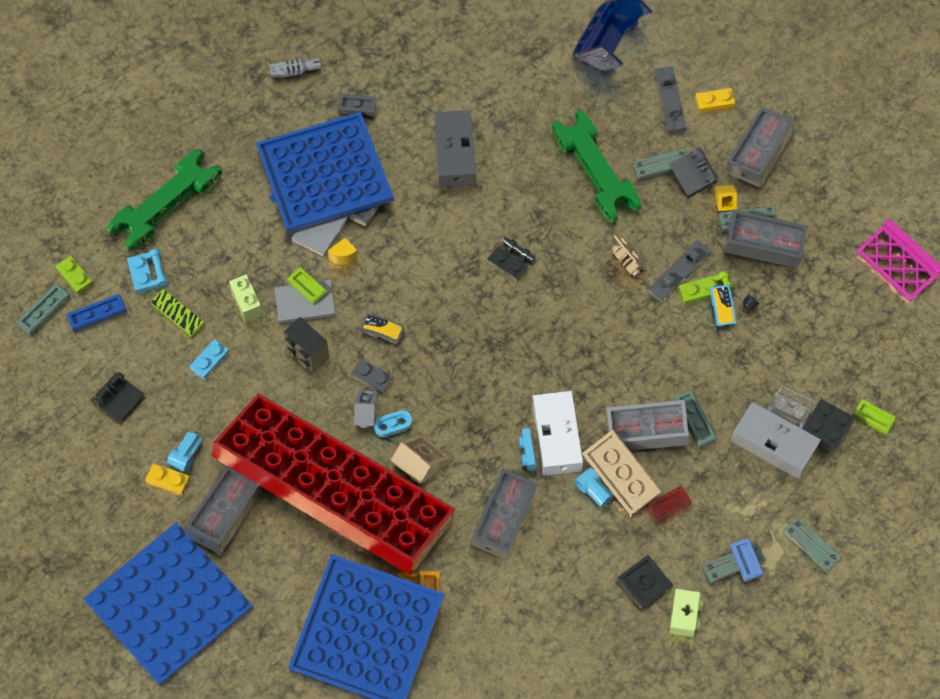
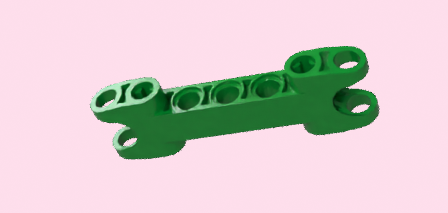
(611, 190)
(145, 216)

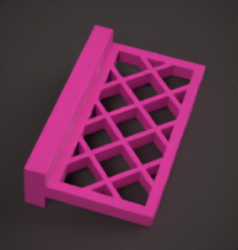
(909, 247)

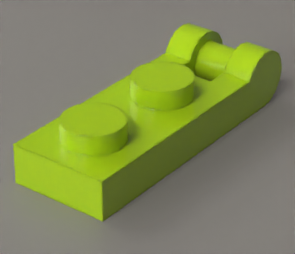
(700, 289)

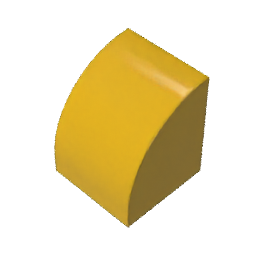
(726, 197)
(343, 253)

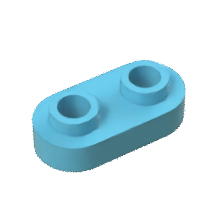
(392, 423)

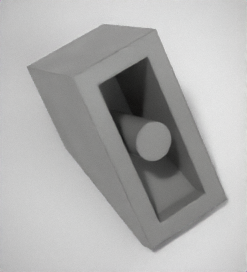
(365, 408)

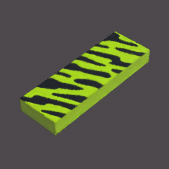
(177, 313)

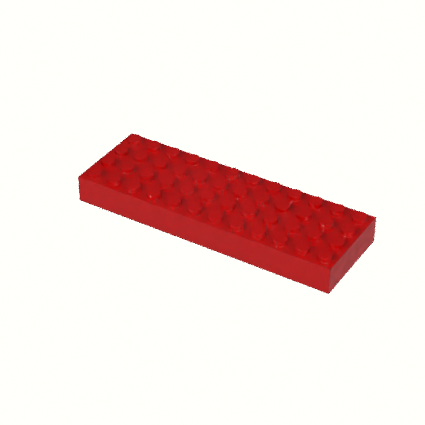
(333, 483)

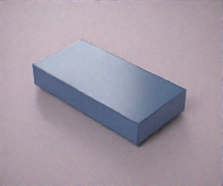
(746, 560)

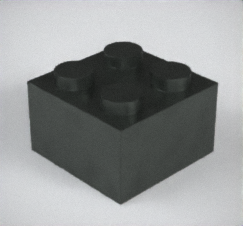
(306, 344)
(829, 425)

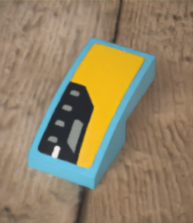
(723, 305)

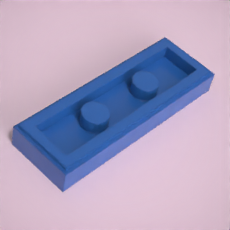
(96, 312)

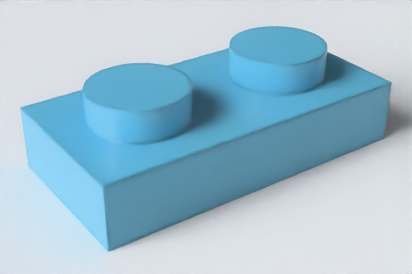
(209, 359)
(528, 457)

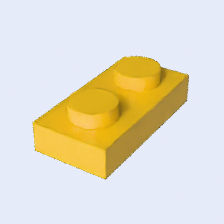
(715, 100)
(167, 479)

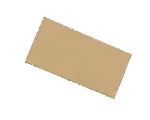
(621, 472)

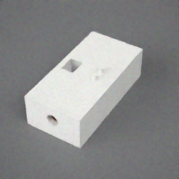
(557, 433)

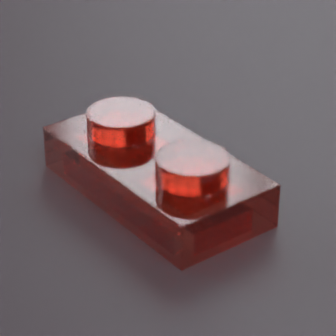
(669, 503)

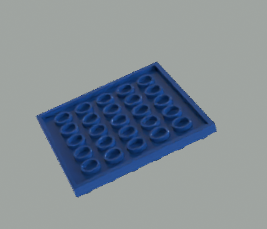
(324, 172)
(168, 603)
(366, 630)

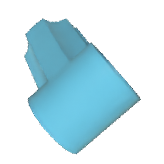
(183, 456)
(590, 483)

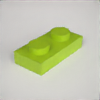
(74, 275)

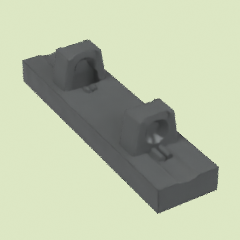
(670, 100)
(679, 271)

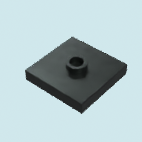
(644, 582)

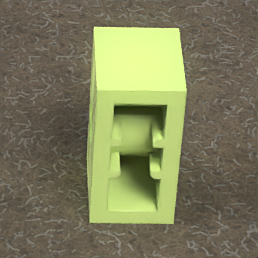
(245, 298)
(685, 601)

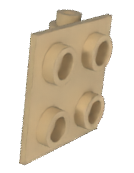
(626, 255)

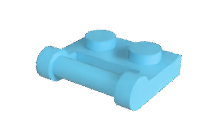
(141, 274)

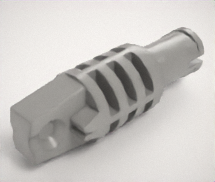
(294, 67)

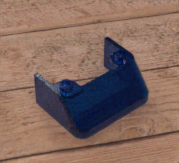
(606, 30)

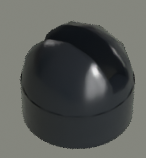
(753, 303)

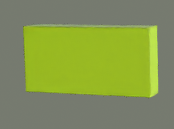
(307, 285)
(874, 416)

